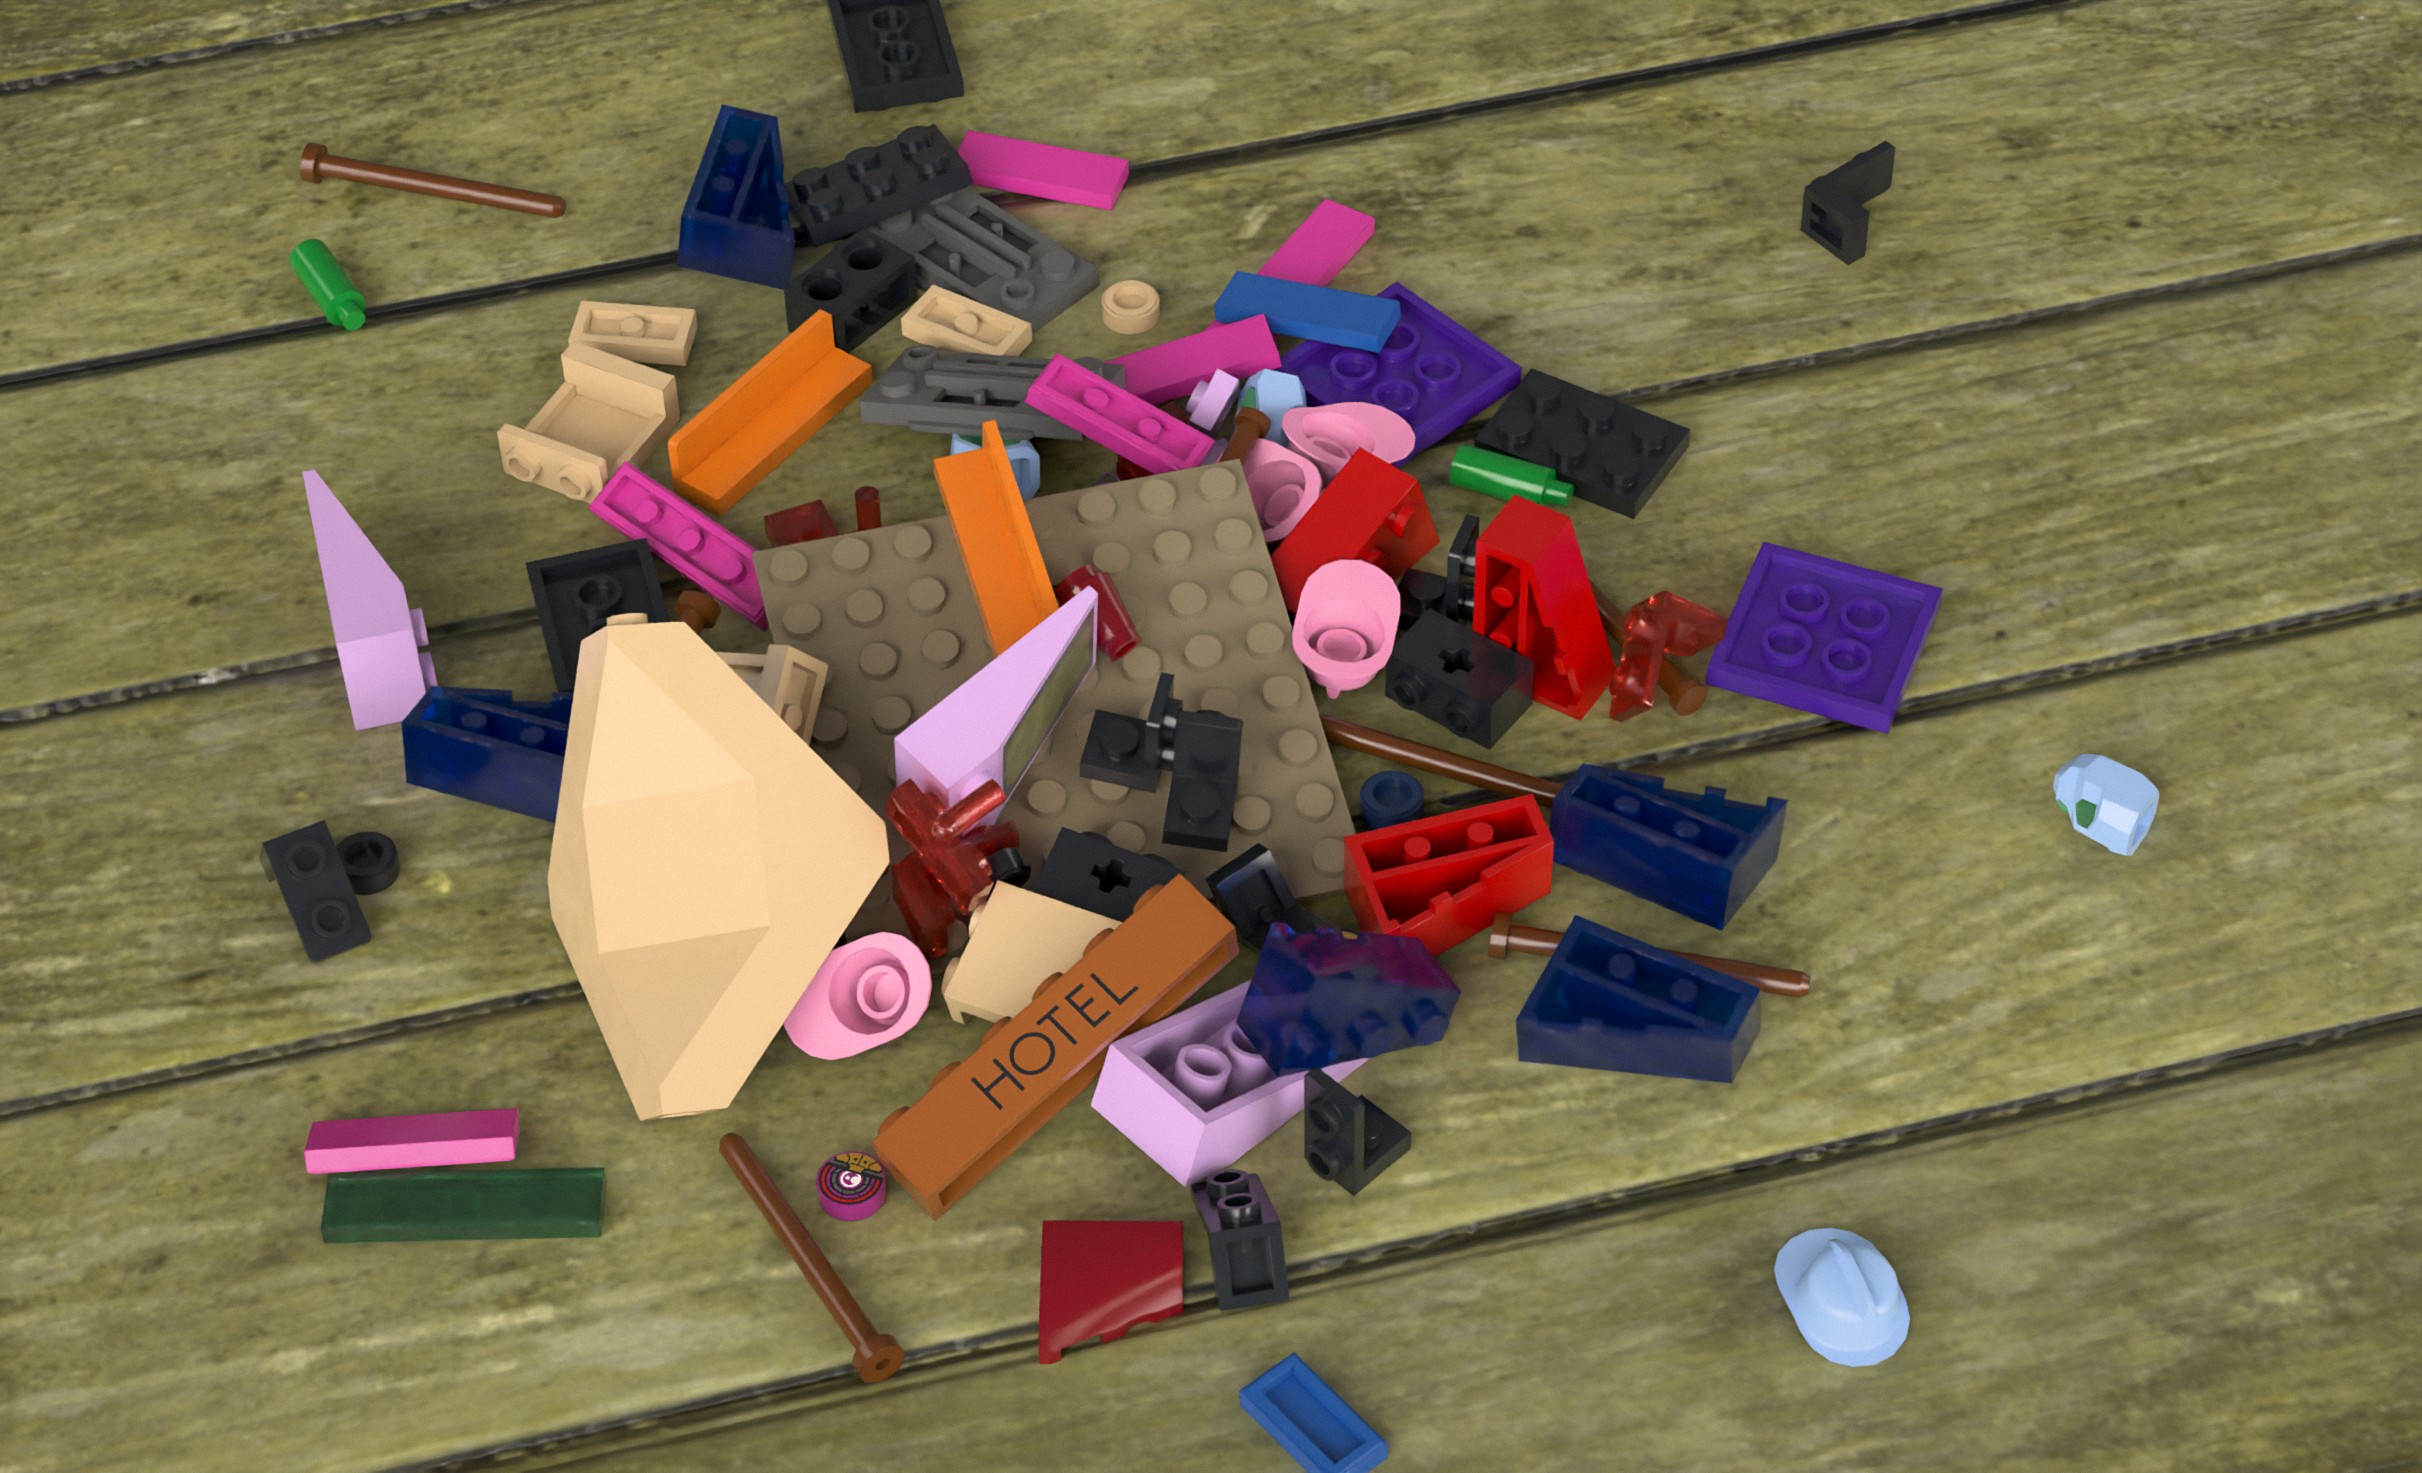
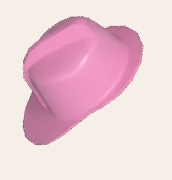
(1335, 432)
(1280, 487)
(1346, 624)
(861, 997)

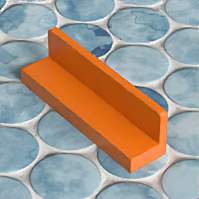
(765, 416)
(995, 540)

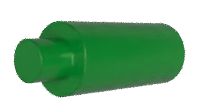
(328, 284)
(1505, 476)

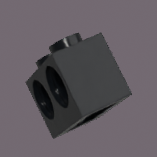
(859, 284)

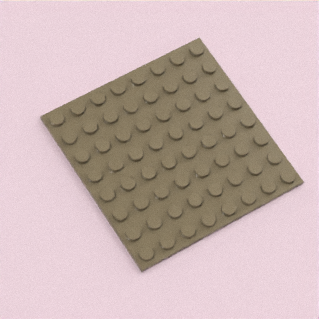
(1200, 586)

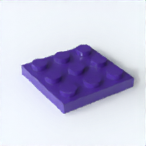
(1425, 372)
(1824, 637)

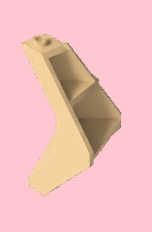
(695, 863)

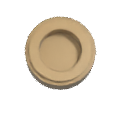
(1130, 307)

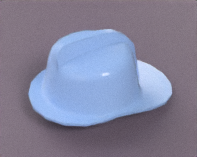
(1843, 1296)

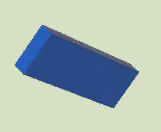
(1309, 311)

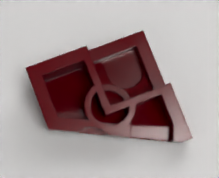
(1106, 1279)

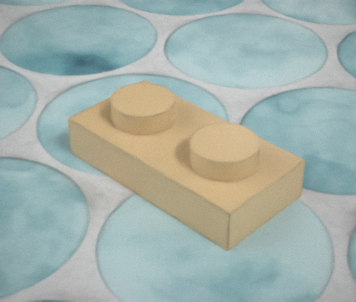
(964, 325)
(636, 331)

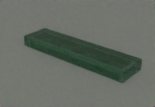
(464, 1205)

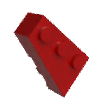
(1362, 515)
(1542, 605)
(1449, 871)

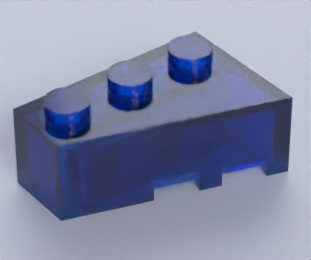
(739, 204)
(489, 747)
(1666, 843)
(1343, 998)
(1636, 1010)

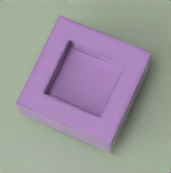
(1212, 403)

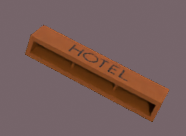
(1054, 1046)

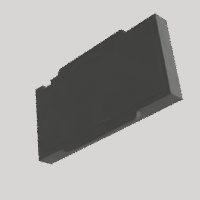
(989, 257)
(961, 390)

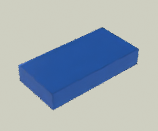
(1312, 1420)

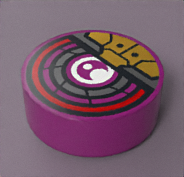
(851, 1186)

